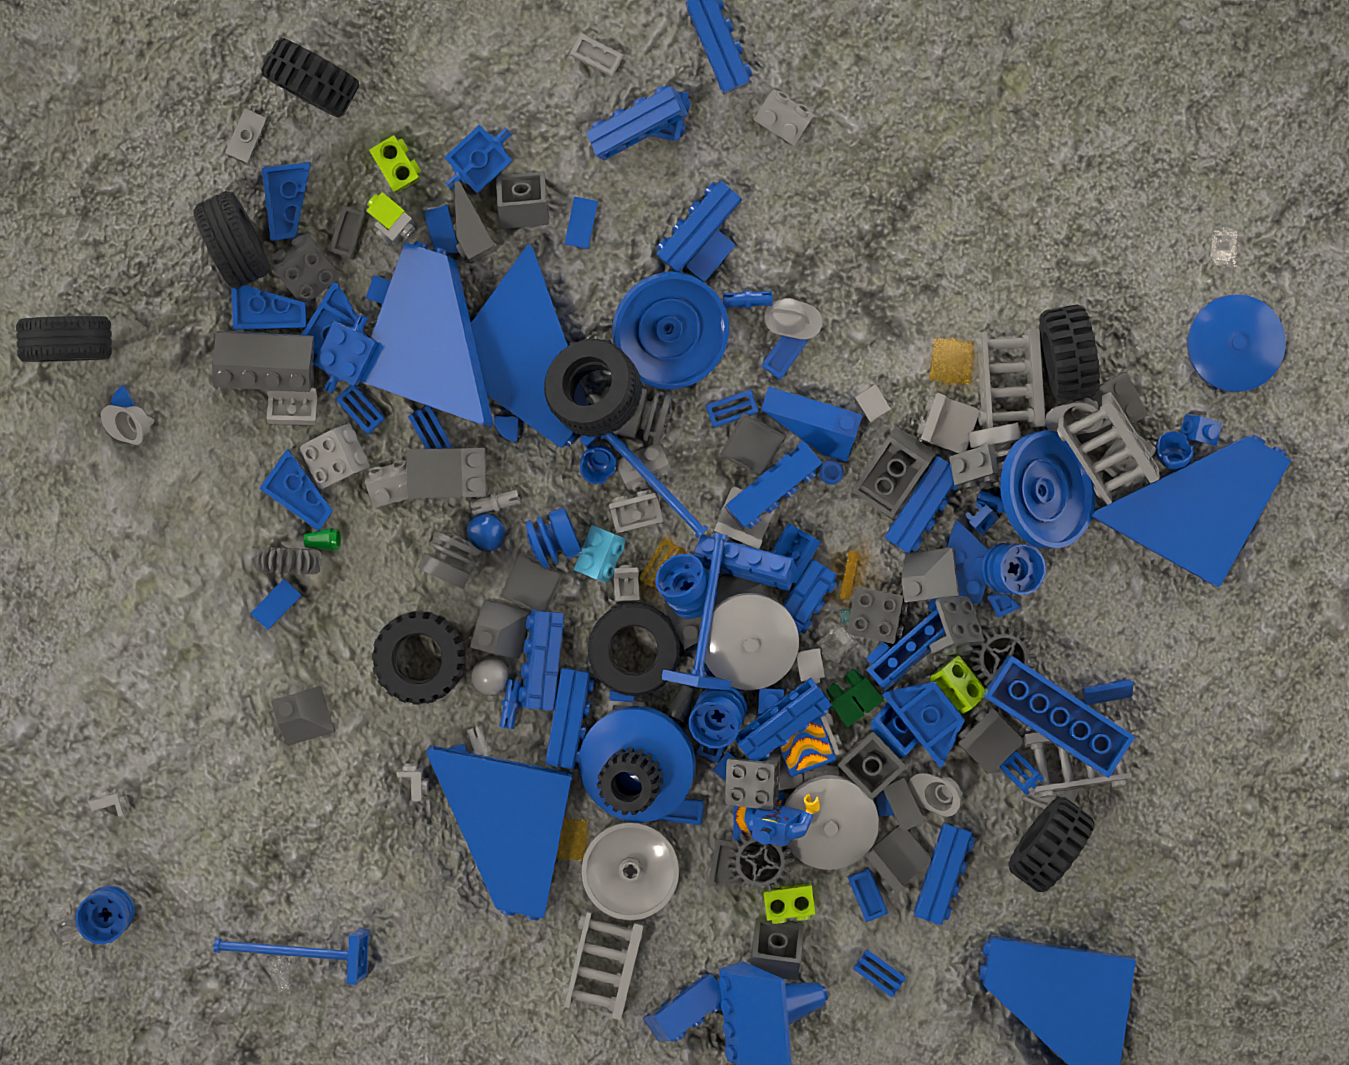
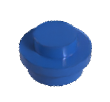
(831, 472)

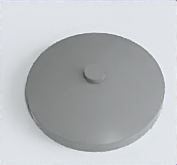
(751, 641)
(840, 829)
(630, 870)

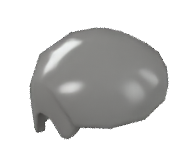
(489, 675)

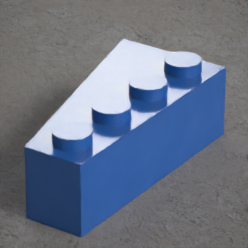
(773, 485)

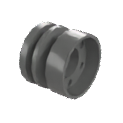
(650, 417)
(449, 559)

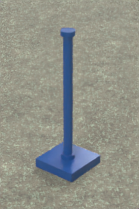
(650, 478)
(697, 675)
(356, 955)

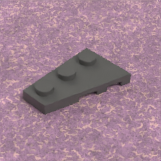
(719, 869)

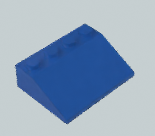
(754, 1016)

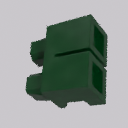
(861, 690)

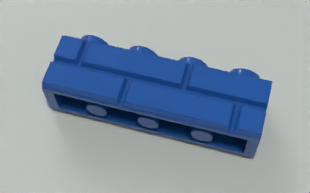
(718, 44)
(637, 122)
(699, 226)
(921, 506)
(749, 563)
(808, 594)
(907, 651)
(542, 660)
(568, 718)
(783, 720)
(943, 873)

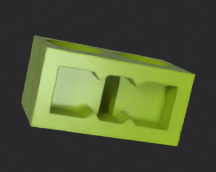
(391, 166)
(384, 210)
(959, 684)
(788, 895)

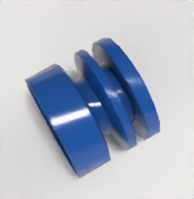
(553, 538)
(1013, 568)
(683, 585)
(717, 717)
(96, 924)

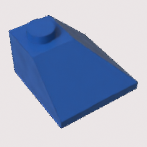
(893, 731)

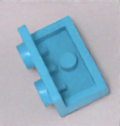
(600, 554)

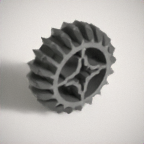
(288, 560)
(1009, 648)
(770, 864)

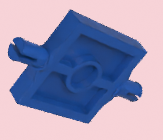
(478, 159)
(345, 353)

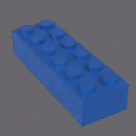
(1058, 716)

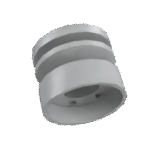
(999, 437)

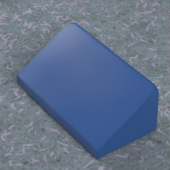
(1107, 691)

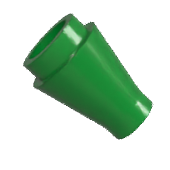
(324, 539)

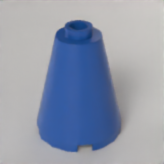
(804, 999)

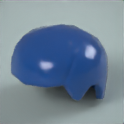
(1174, 450)
(597, 464)
(486, 532)

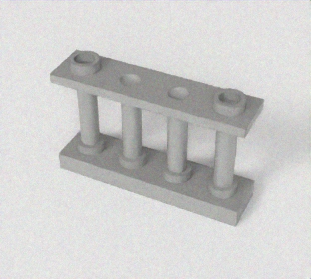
(1032, 390)
(1121, 429)
(1038, 744)
(620, 980)

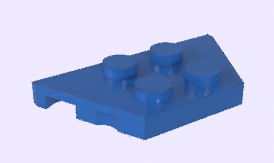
(332, 308)
(968, 561)
(928, 717)

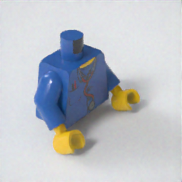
(780, 824)

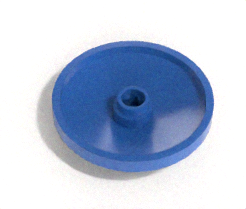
(1236, 343)

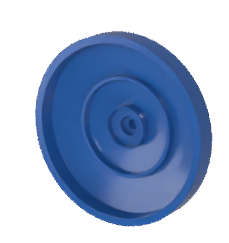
(671, 329)
(1046, 491)
(645, 730)

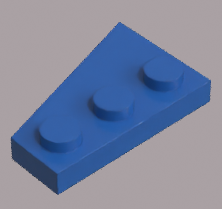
(284, 197)
(264, 310)
(296, 491)

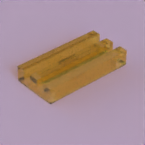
(848, 576)
(650, 582)

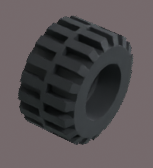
(620, 796)

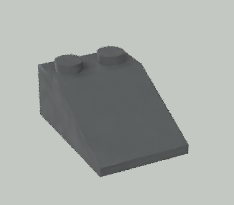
(471, 232)
(1127, 398)
(893, 472)
(445, 473)

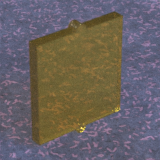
(951, 361)
(572, 839)

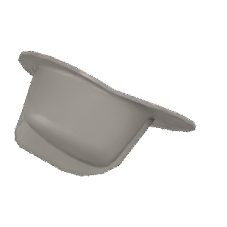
(793, 319)
(1073, 412)
(126, 423)
(936, 793)

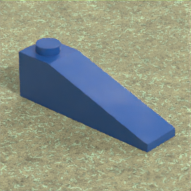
(819, 424)

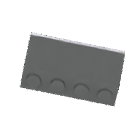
(263, 361)
(727, 586)

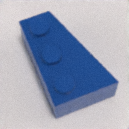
(685, 1009)

